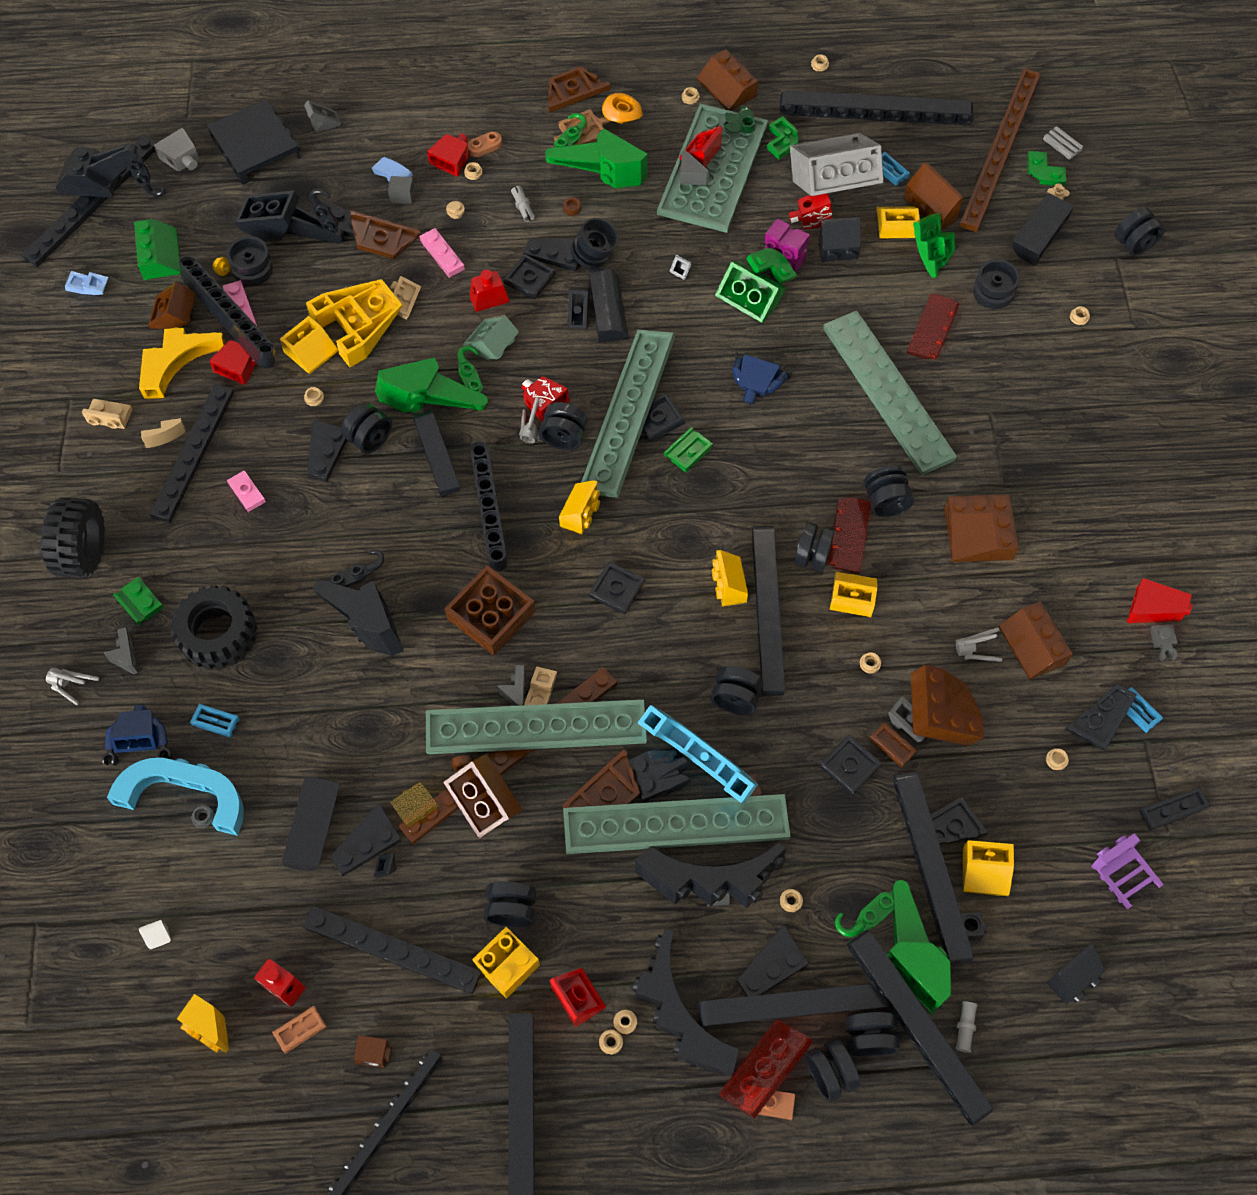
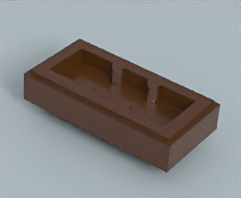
(893, 744)

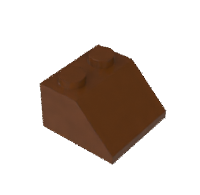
(172, 307)

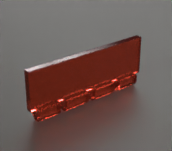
(933, 327)
(849, 534)

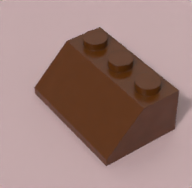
(728, 80)
(933, 194)
(1035, 640)
(482, 795)

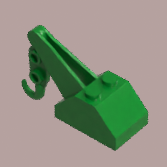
(611, 156)
(418, 383)
(916, 960)

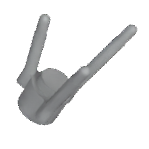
(529, 432)
(967, 645)
(61, 678)

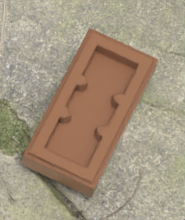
(299, 1029)
(779, 1105)

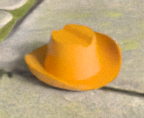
(621, 108)

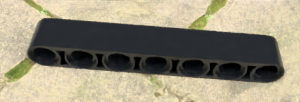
(491, 513)

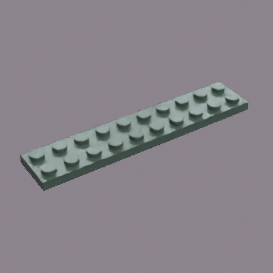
(889, 393)
(628, 411)
(534, 726)
(675, 824)

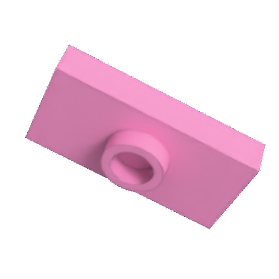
(246, 491)

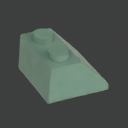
(492, 337)

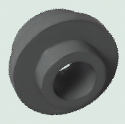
(198, 812)

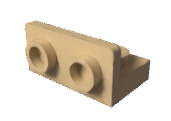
(406, 293)
(107, 413)

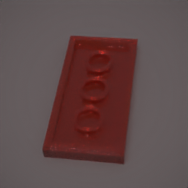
(765, 1068)

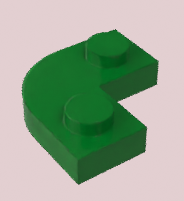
(786, 136)
(1046, 174)
(772, 260)

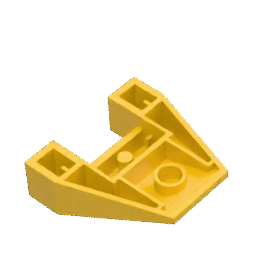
(363, 314)

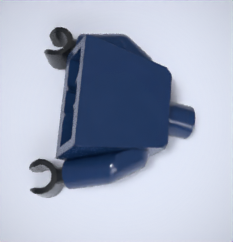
(758, 376)
(135, 732)

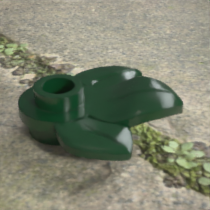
(740, 122)

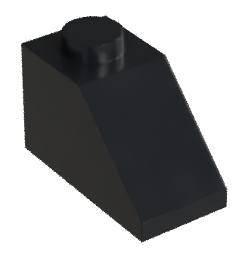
(578, 307)

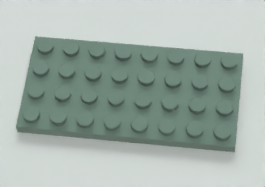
(729, 169)

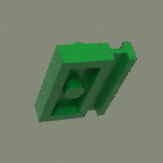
(688, 449)
(138, 601)

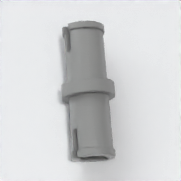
(522, 203)
(966, 1026)

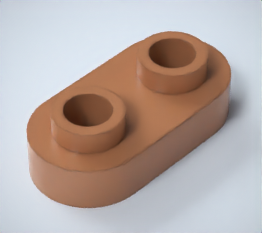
(484, 144)

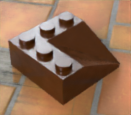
(980, 528)
(490, 610)
(944, 707)

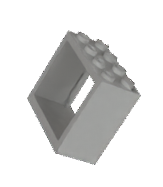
(836, 164)

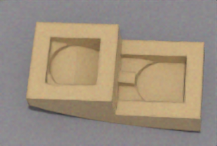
(169, 431)
(541, 686)

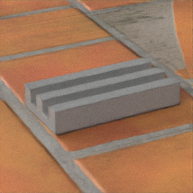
(1063, 141)

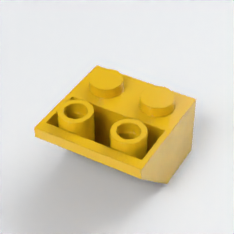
(897, 221)
(308, 345)
(580, 507)
(730, 579)
(854, 594)
(987, 867)
(506, 962)
(205, 1021)

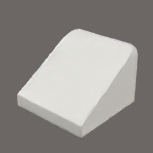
(155, 934)

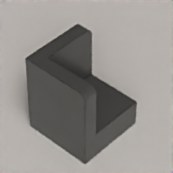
(401, 189)

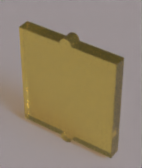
(414, 804)

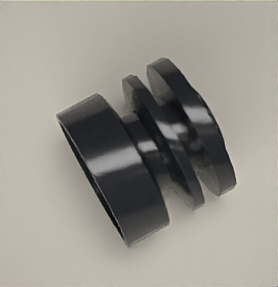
(594, 243)
(889, 491)

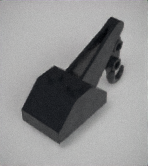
(97, 173)
(277, 213)
(363, 608)

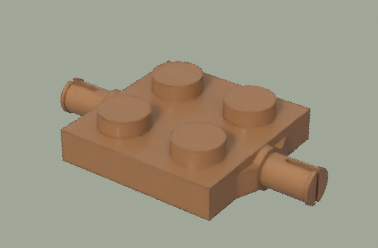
(590, 132)

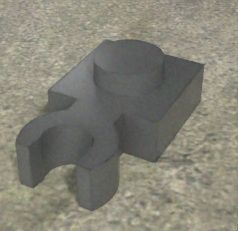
(1165, 639)

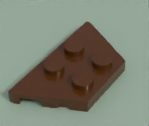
(573, 87)
(381, 236)
(610, 786)

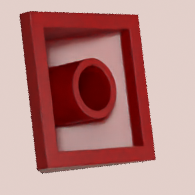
(705, 145)
(577, 996)

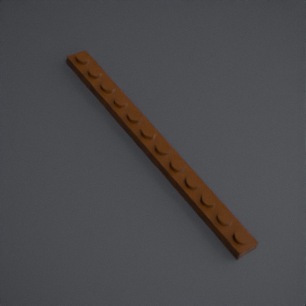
(999, 150)
(588, 691)

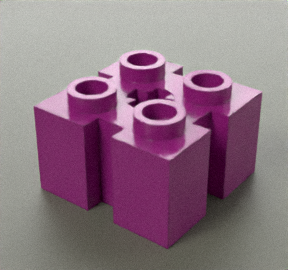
(788, 242)

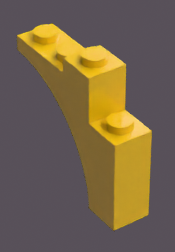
(178, 349)

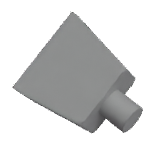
(177, 151)

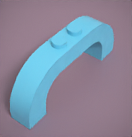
(146, 772)
(734, 779)

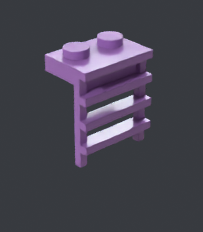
(1114, 859)

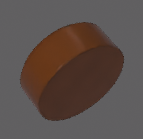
(572, 206)
(461, 761)

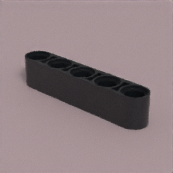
(436, 453)

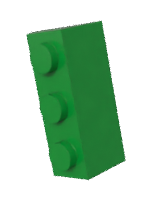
(156, 249)
(750, 291)

